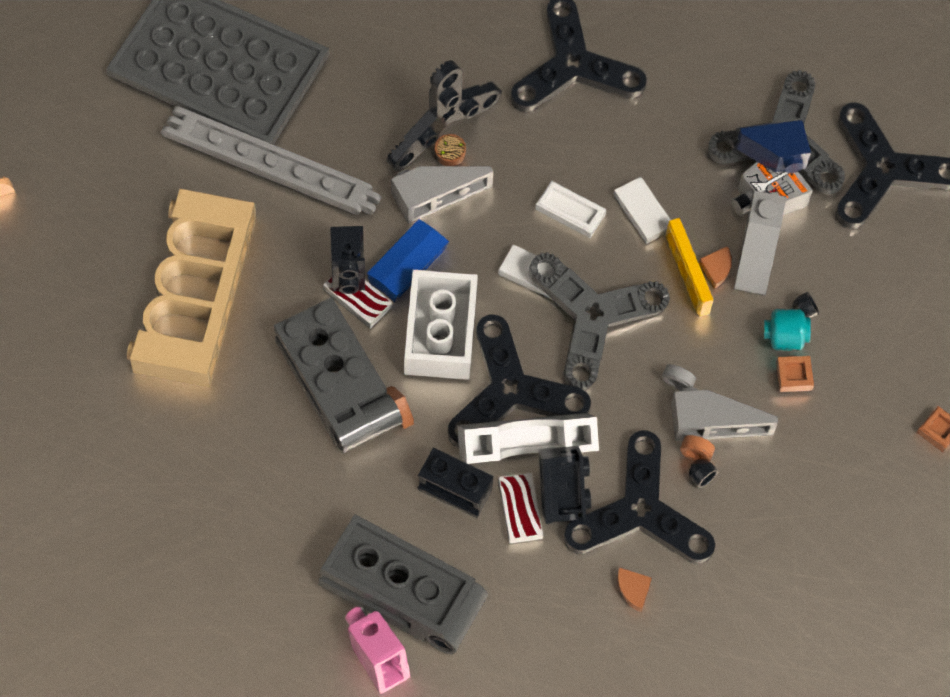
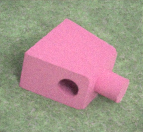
(377, 649)

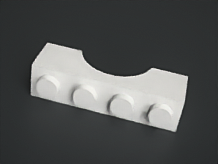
(523, 436)

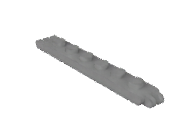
(271, 162)

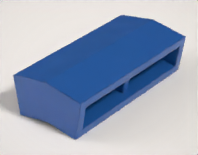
(413, 251)

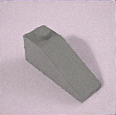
(437, 187)
(760, 242)
(717, 416)

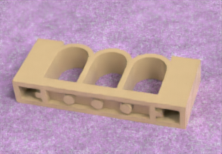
(182, 358)

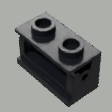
(347, 259)
(455, 482)
(563, 483)

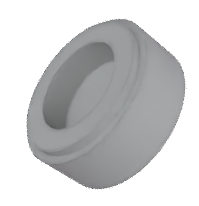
(678, 377)

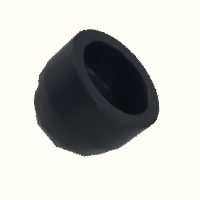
(806, 304)
(702, 472)

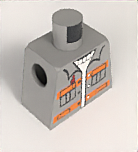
(780, 183)

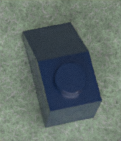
(776, 145)

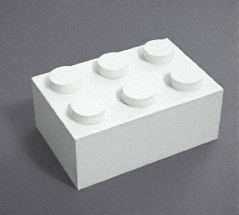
(440, 324)

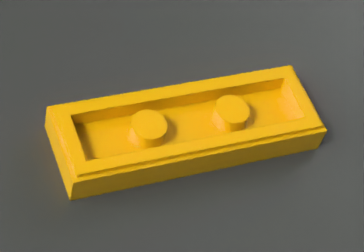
(689, 267)

